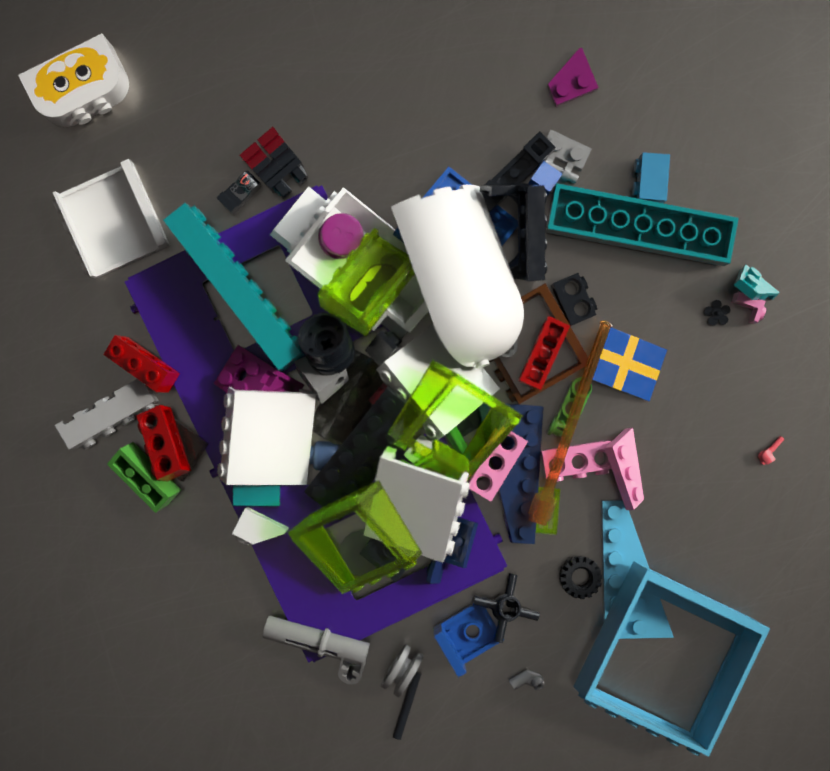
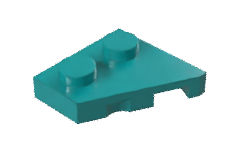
(753, 285)

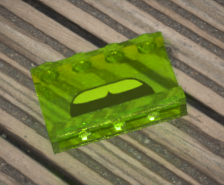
(367, 283)

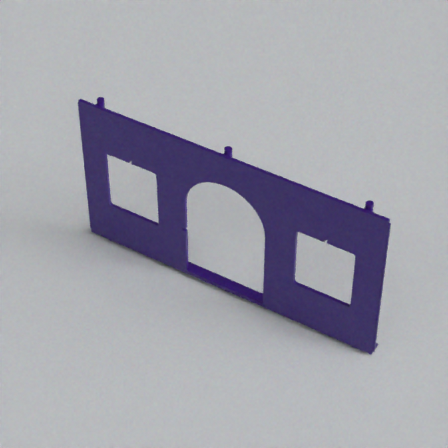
(195, 345)

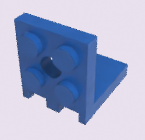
(455, 642)

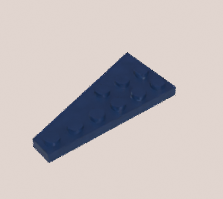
(523, 479)

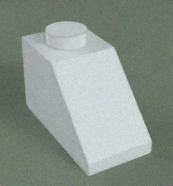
(256, 527)

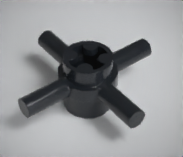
(497, 607)

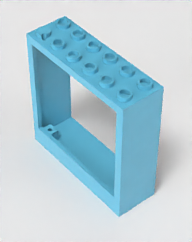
(727, 684)

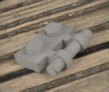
(568, 152)

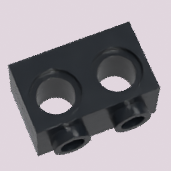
(567, 302)

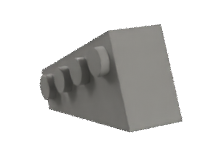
(107, 415)

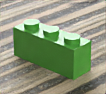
(135, 470)

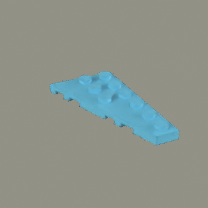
(619, 551)

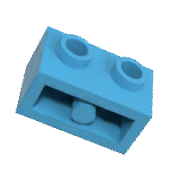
(652, 177)

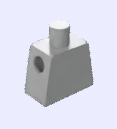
(320, 384)

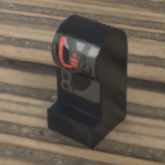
(239, 192)

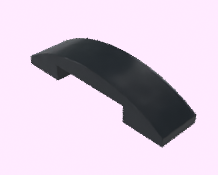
(520, 167)

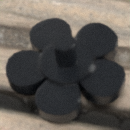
(717, 313)

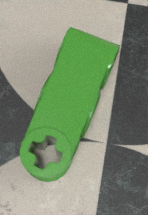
(561, 416)

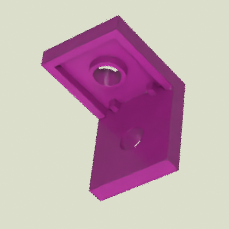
(259, 374)

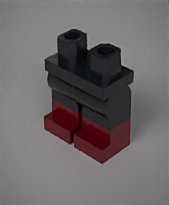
(280, 169)

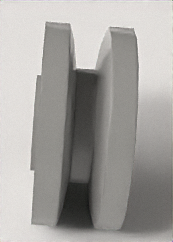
(402, 670)

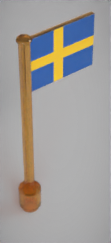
(614, 361)

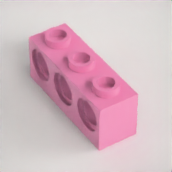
(587, 452)
(498, 476)

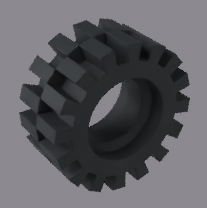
(594, 577)

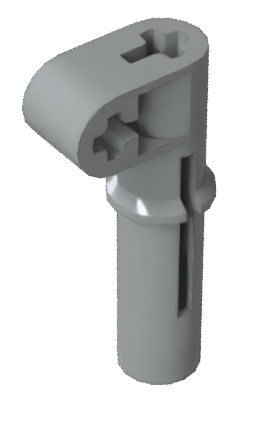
(323, 643)

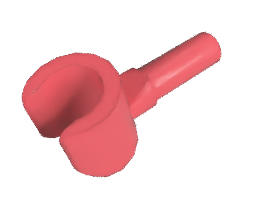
(766, 455)

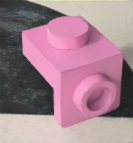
(757, 306)

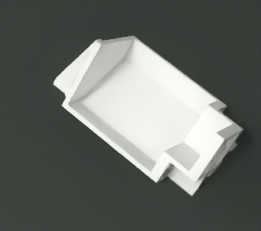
(299, 234)

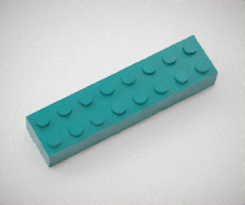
(641, 225)
(234, 287)

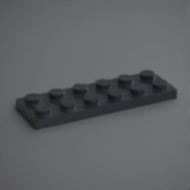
(359, 455)

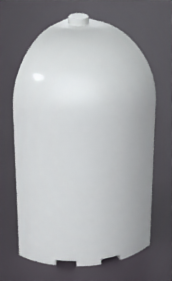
(462, 273)

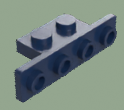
(460, 554)

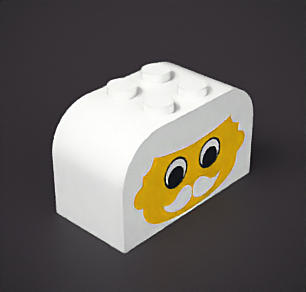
(77, 83)

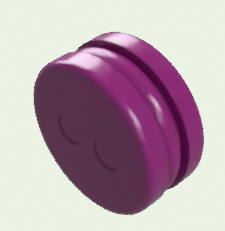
(340, 235)

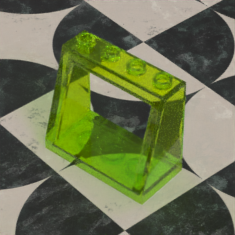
(427, 397)
(383, 519)

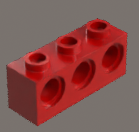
(543, 353)
(141, 364)
(172, 449)

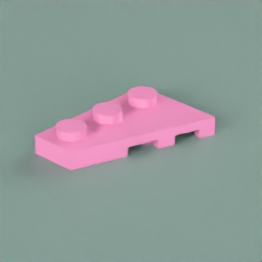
(625, 467)

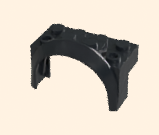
(532, 220)

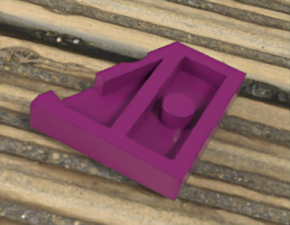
(572, 80)

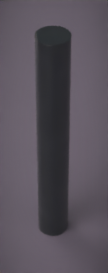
(406, 706)

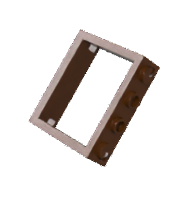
(570, 339)

